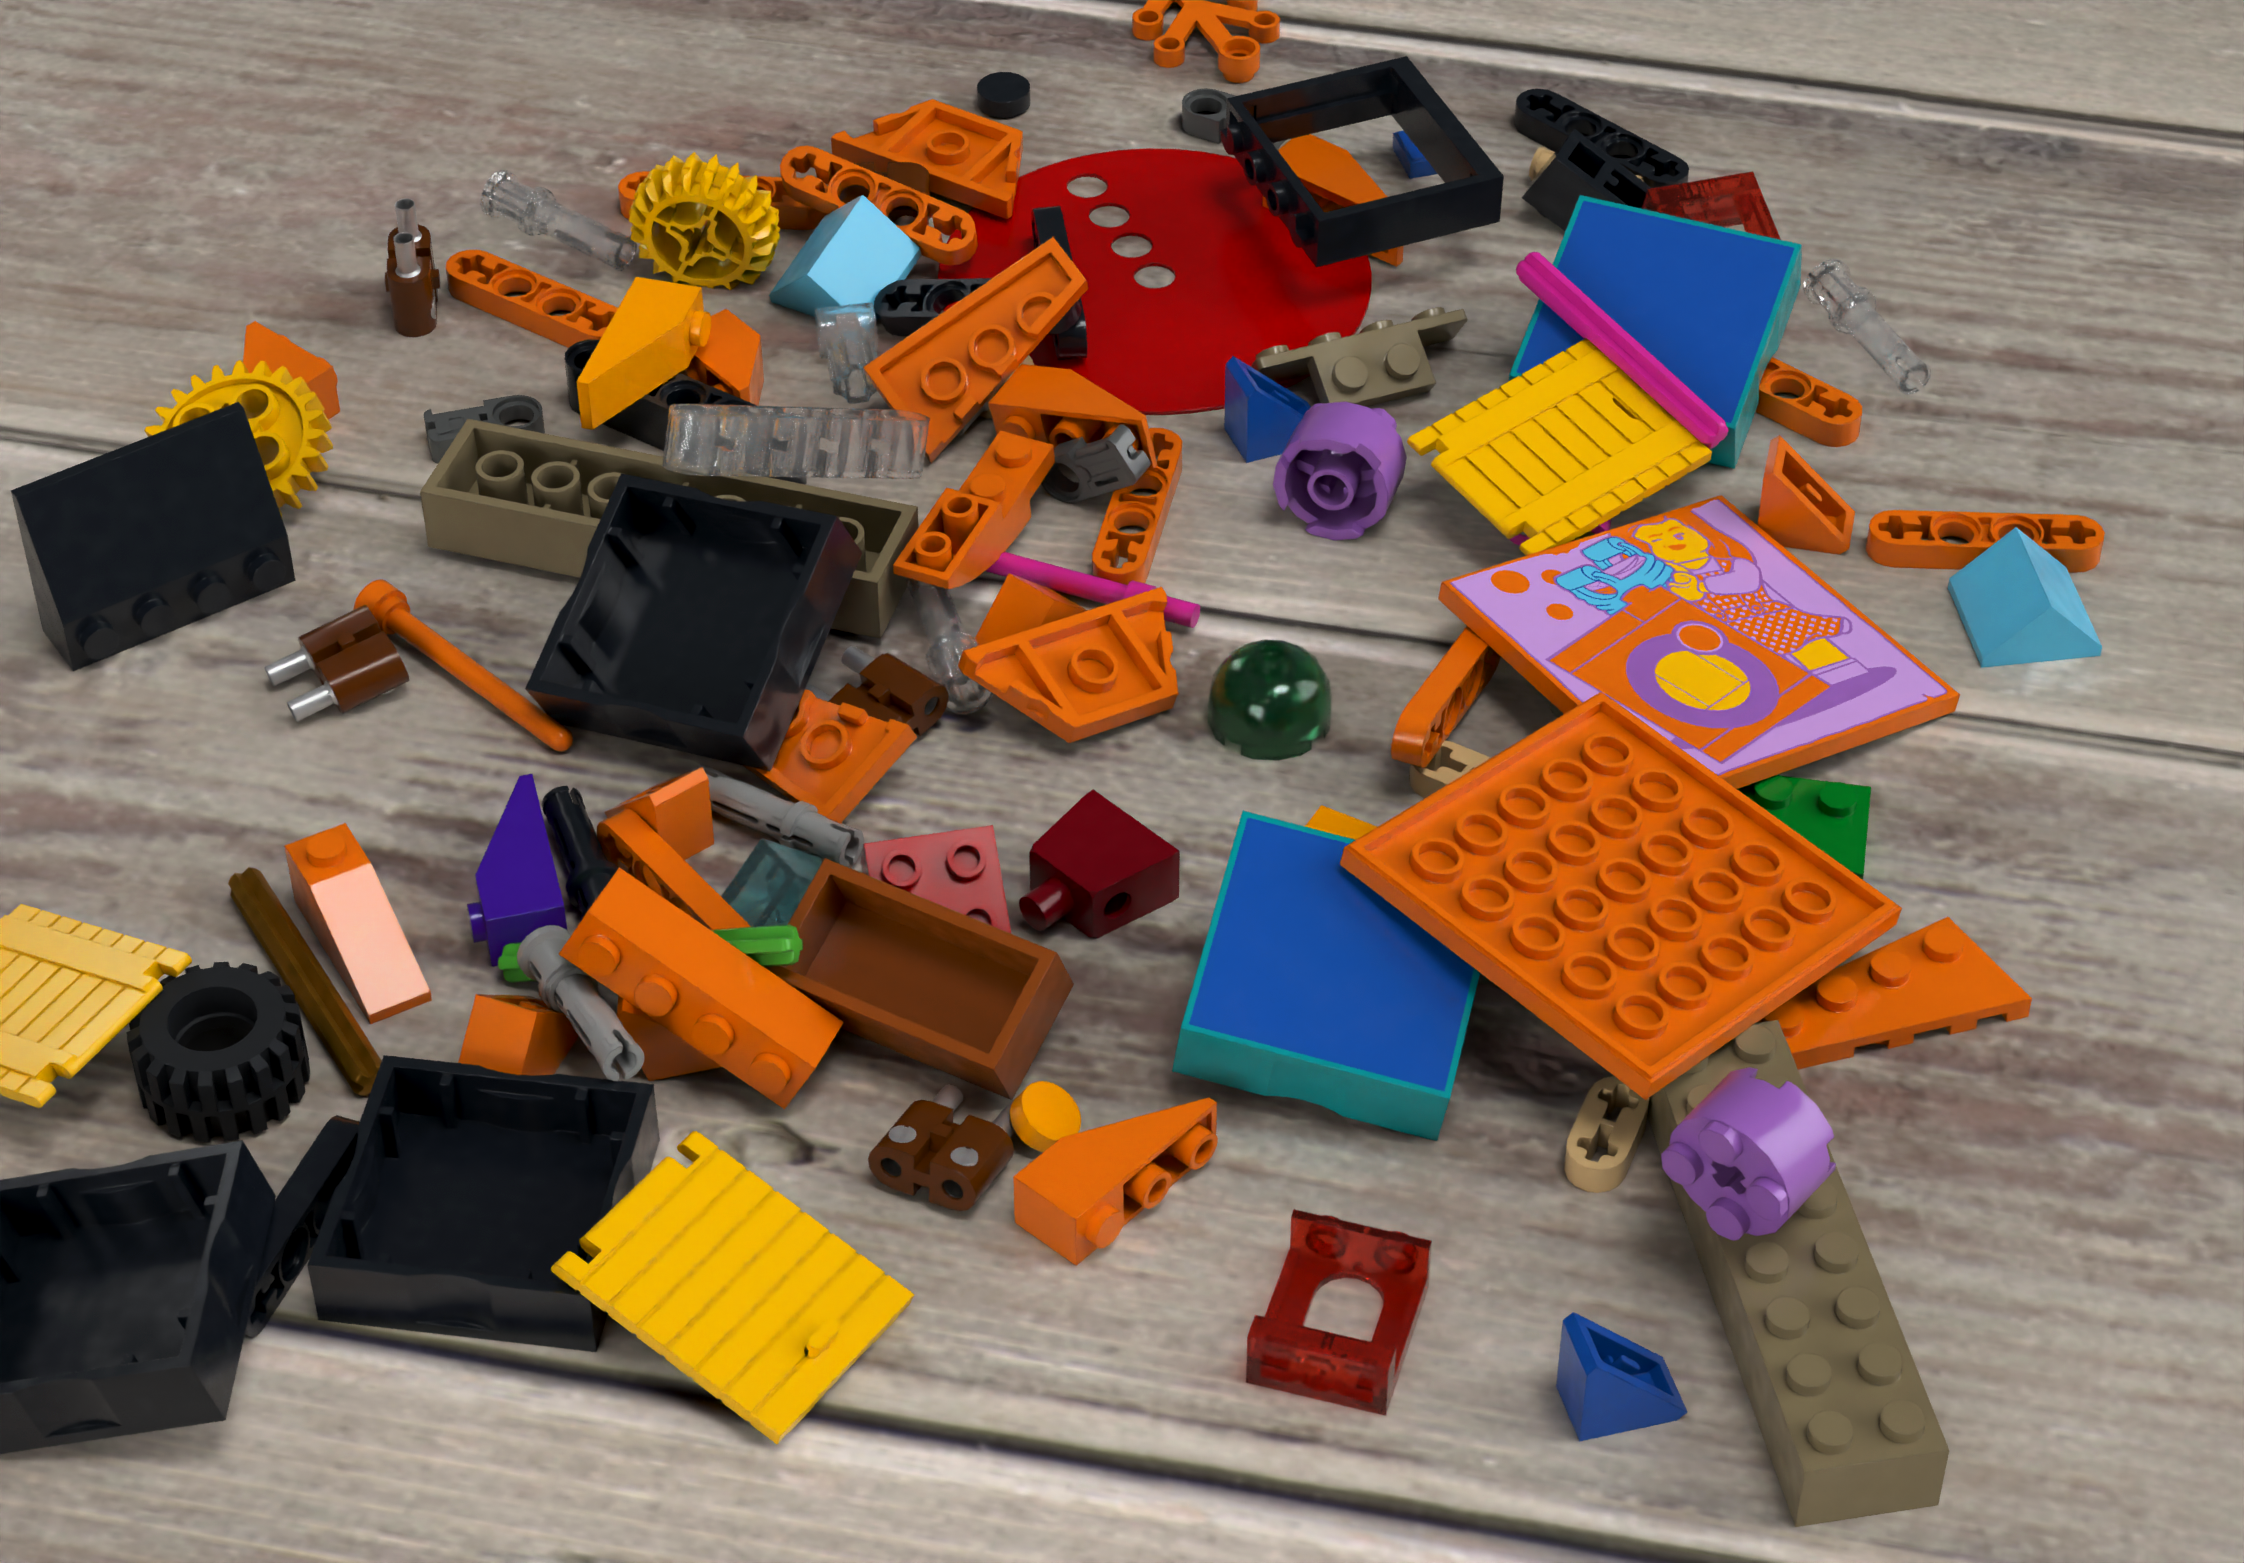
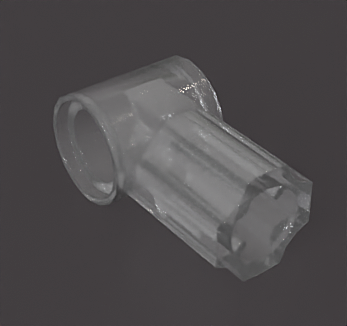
(848, 342)

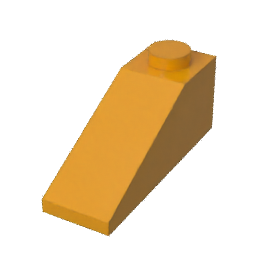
(642, 347)

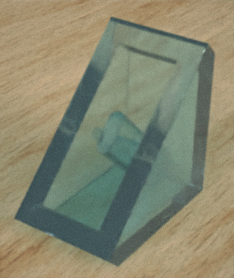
(771, 883)

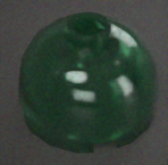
(1270, 700)

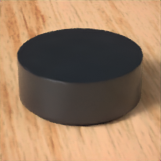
(1003, 95)

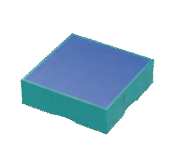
(1685, 290)
(1323, 988)

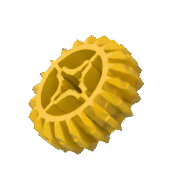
(678, 202)

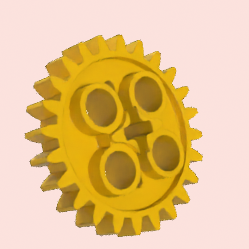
(282, 417)

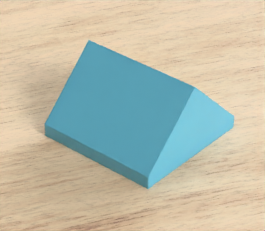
(846, 260)
(2021, 606)

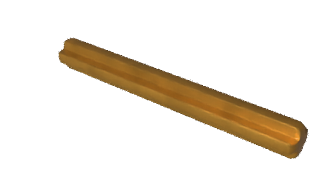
(306, 979)

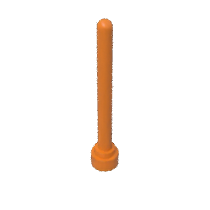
(394, 616)

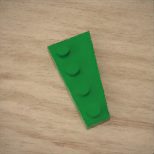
(1822, 812)

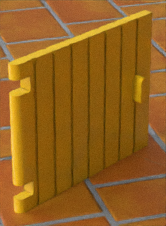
(1560, 448)
(68, 995)
(735, 1286)

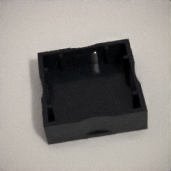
(695, 621)
(471, 1197)
(127, 1294)

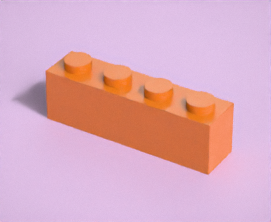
(701, 988)

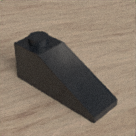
(1584, 170)

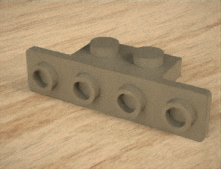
(1367, 367)

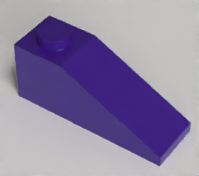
(516, 877)

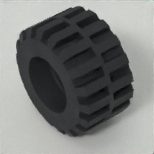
(219, 1052)

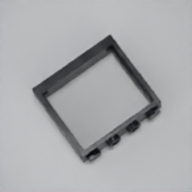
(1394, 88)

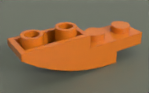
(982, 518)

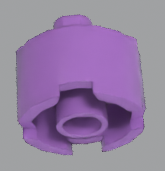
(1340, 469)
(1750, 1154)

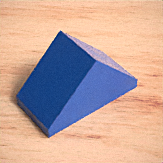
(1259, 412)
(1612, 1382)

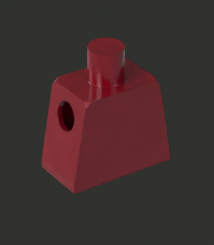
(1098, 870)

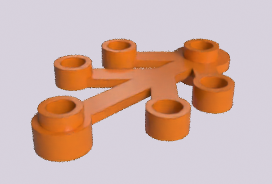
(1236, 54)

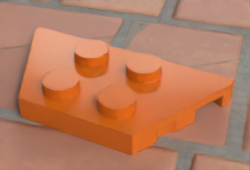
(963, 152)
(1084, 668)

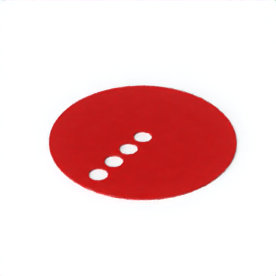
(1232, 262)

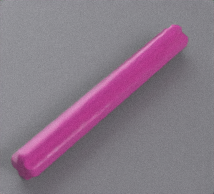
(1621, 348)

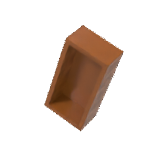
(925, 978)

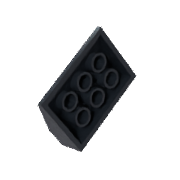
(152, 537)

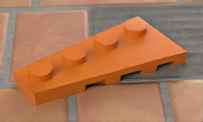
(977, 343)
(834, 755)
(1899, 991)

